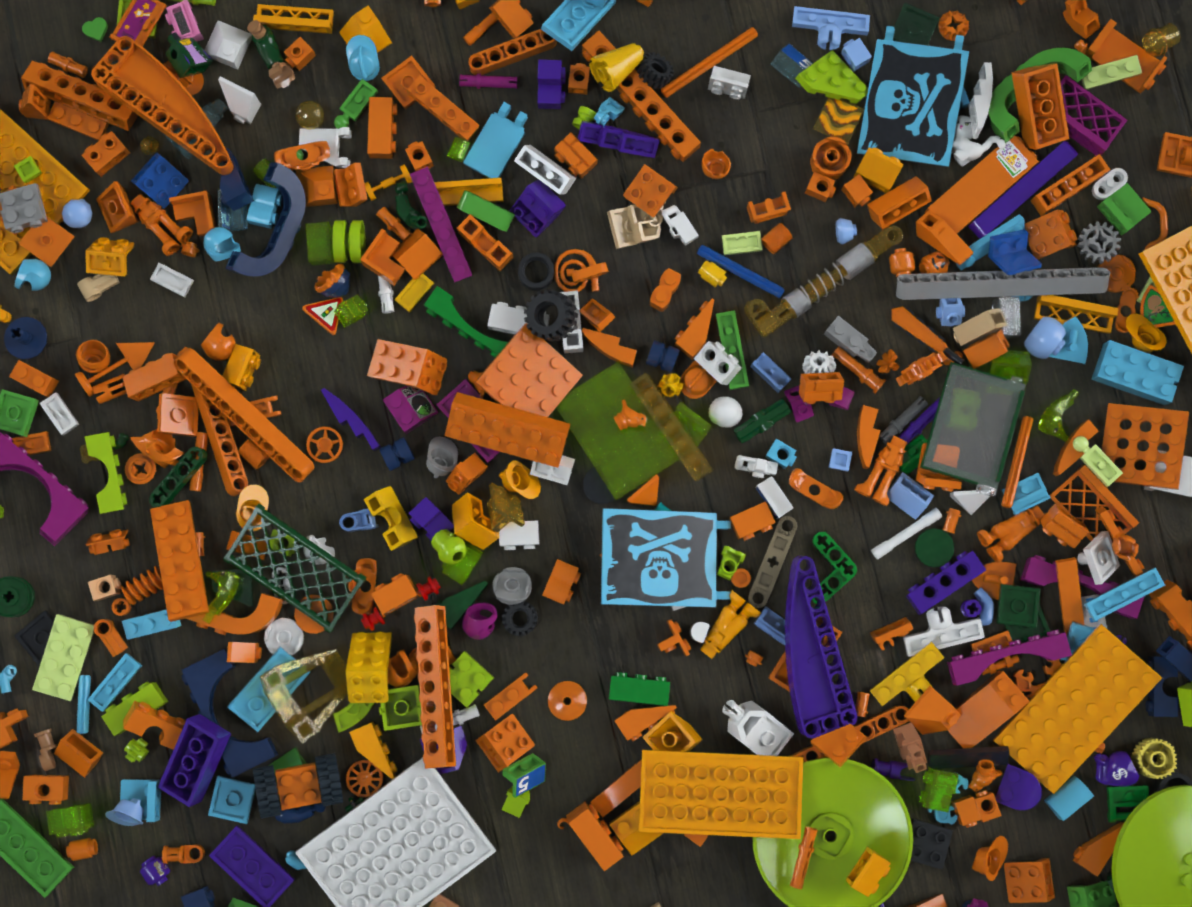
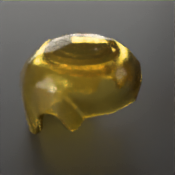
(309, 115)

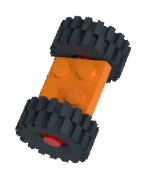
(297, 786)

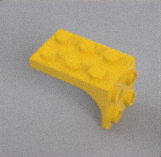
(368, 667)

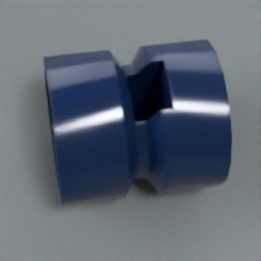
(662, 356)
(397, 453)

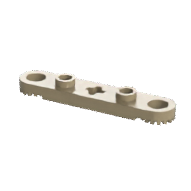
(768, 575)

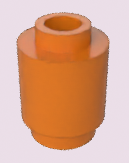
(82, 849)

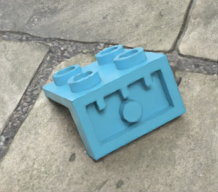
(148, 794)

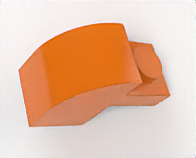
(1081, 18)
(7, 734)

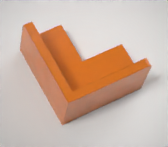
(196, 206)
(378, 258)

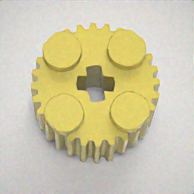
(1144, 754)

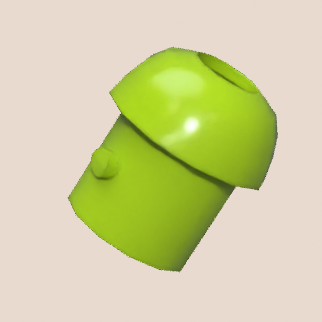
(449, 548)

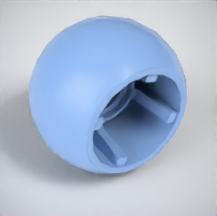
(1045, 338)

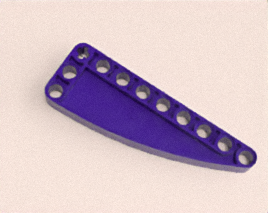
(806, 658)

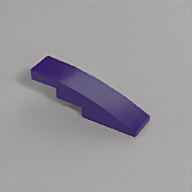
(618, 138)
(346, 415)

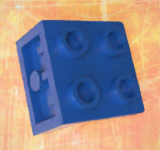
(160, 180)
(1011, 252)

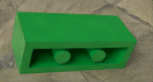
(639, 689)

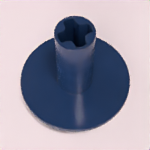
(25, 338)

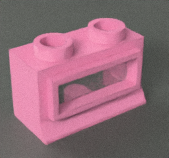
(183, 21)

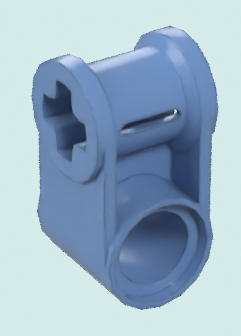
(360, 521)

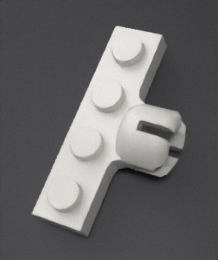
(943, 632)

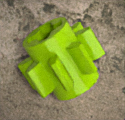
(136, 750)

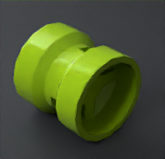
(584, 114)

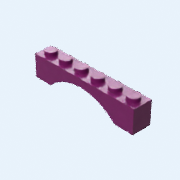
(1042, 573)
(969, 668)

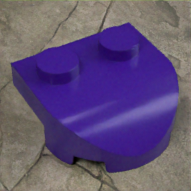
(1019, 789)

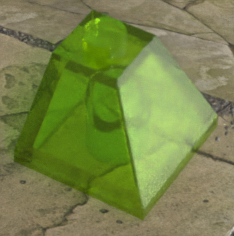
(1012, 364)

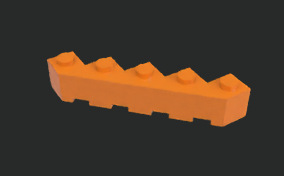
(1176, 607)

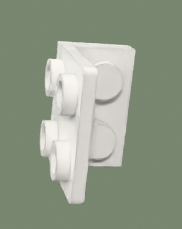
(728, 82)

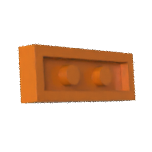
(77, 121)

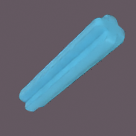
(83, 704)

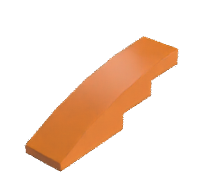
(618, 790)

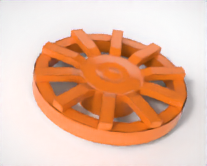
(364, 778)

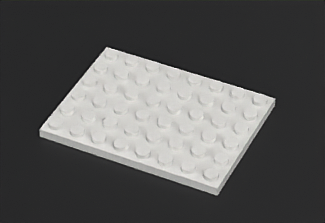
(397, 845)

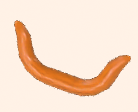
(1163, 221)

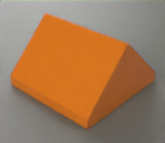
(116, 208)
(417, 254)

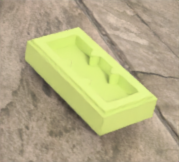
(742, 243)

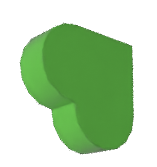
(95, 29)

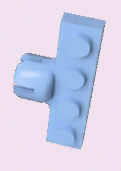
(830, 24)

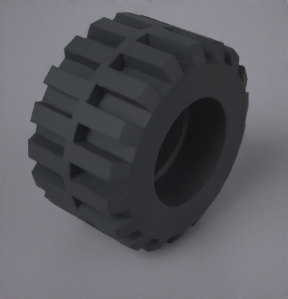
(536, 312)

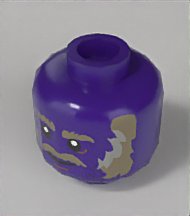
(154, 871)

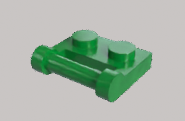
(1124, 797)

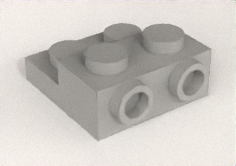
(22, 208)

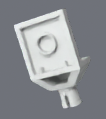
(756, 728)

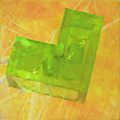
(938, 789)
(70, 820)

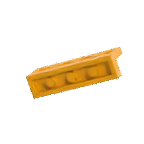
(294, 23)
(489, 189)
(1077, 306)

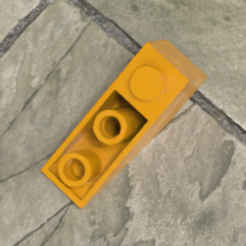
(369, 744)

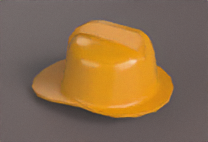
(1144, 334)
(518, 479)
(247, 500)

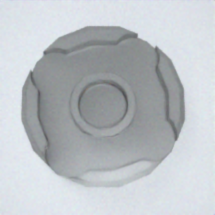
(512, 585)

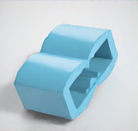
(263, 208)

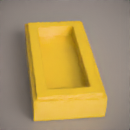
(414, 292)

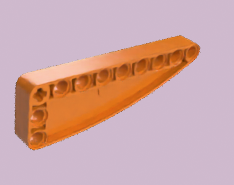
(158, 88)

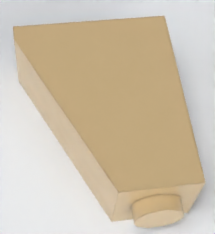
(979, 326)

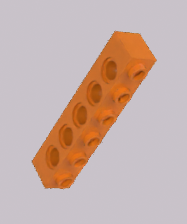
(70, 95)

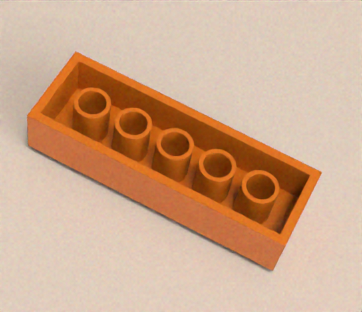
(507, 429)

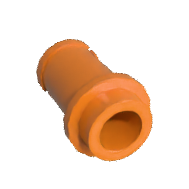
(951, 520)
(200, 541)
(862, 704)

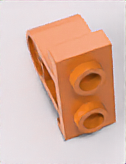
(466, 473)

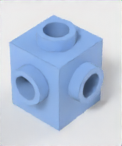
(950, 311)

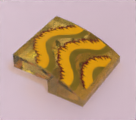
(838, 119)

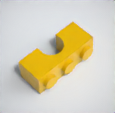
(386, 504)

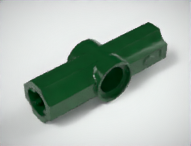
(762, 421)

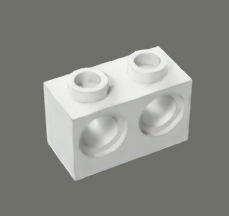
(715, 366)

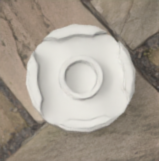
(284, 633)

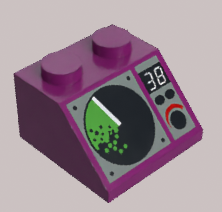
(410, 407)

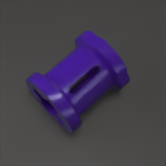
(966, 612)

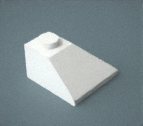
(228, 44)
(240, 101)

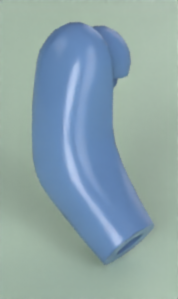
(987, 606)

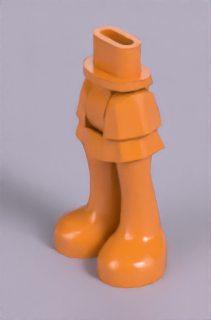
(152, 216)
(889, 459)

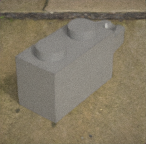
(850, 339)

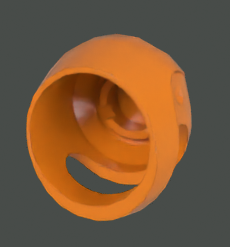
(218, 346)
(93, 356)
(400, 670)

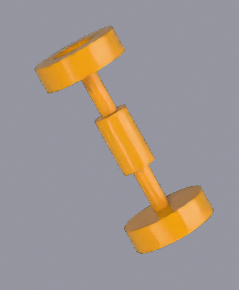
(388, 182)

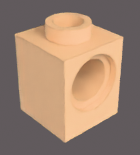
(97, 590)

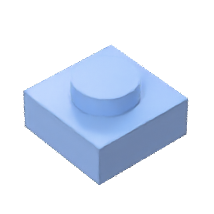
(840, 460)

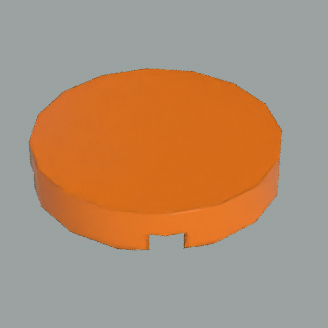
(1121, 273)
(306, 623)

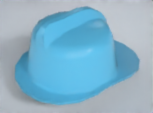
(362, 58)

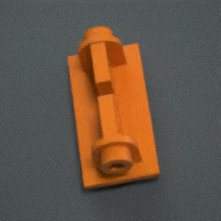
(99, 542)

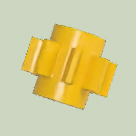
(671, 385)

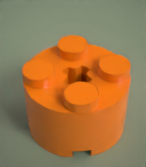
(840, 155)

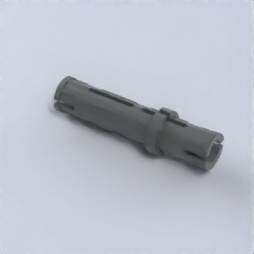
(897, 425)

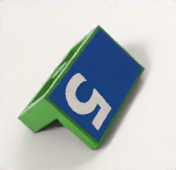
(525, 774)

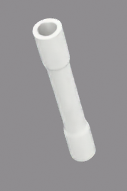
(925, 521)

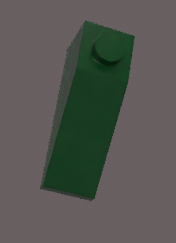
(458, 604)

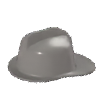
(441, 456)

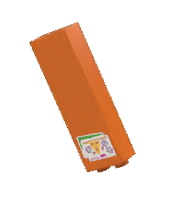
(984, 184)

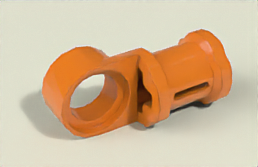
(183, 854)

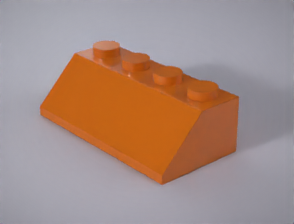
(1040, 106)

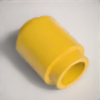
(712, 274)

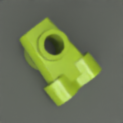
(731, 559)

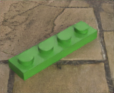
(731, 341)

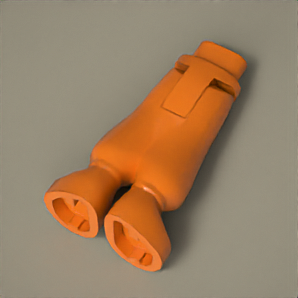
(1010, 532)

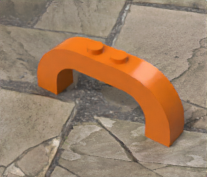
(261, 618)

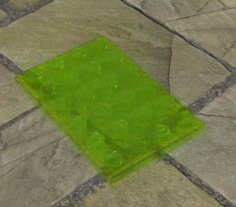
(619, 456)

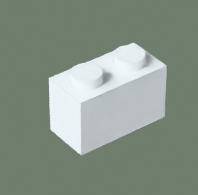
(515, 535)

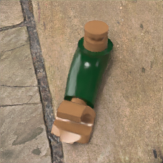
(268, 49)

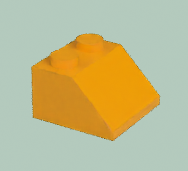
(627, 830)
(868, 872)

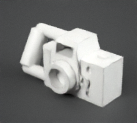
(680, 224)
(758, 466)

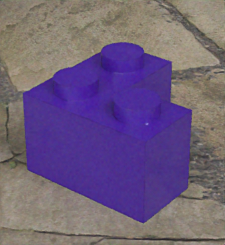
(550, 80)
(430, 518)

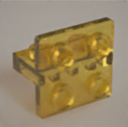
(504, 508)

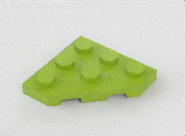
(833, 79)

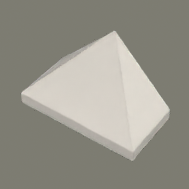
(969, 500)

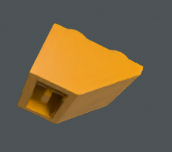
(879, 169)
(241, 367)

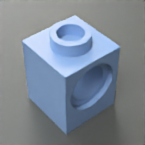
(855, 54)

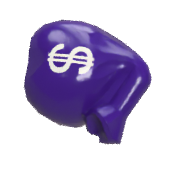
(1116, 769)

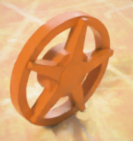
(324, 444)

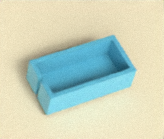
(1137, 372)

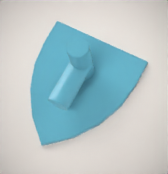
(1076, 342)

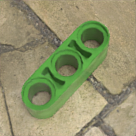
(485, 210)

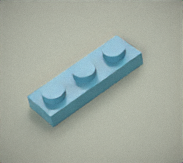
(148, 624)
(114, 682)

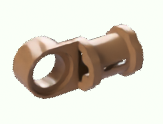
(46, 743)

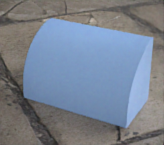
(909, 496)

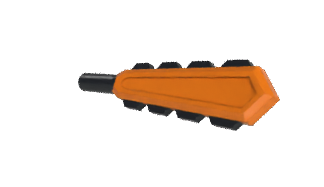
(915, 327)

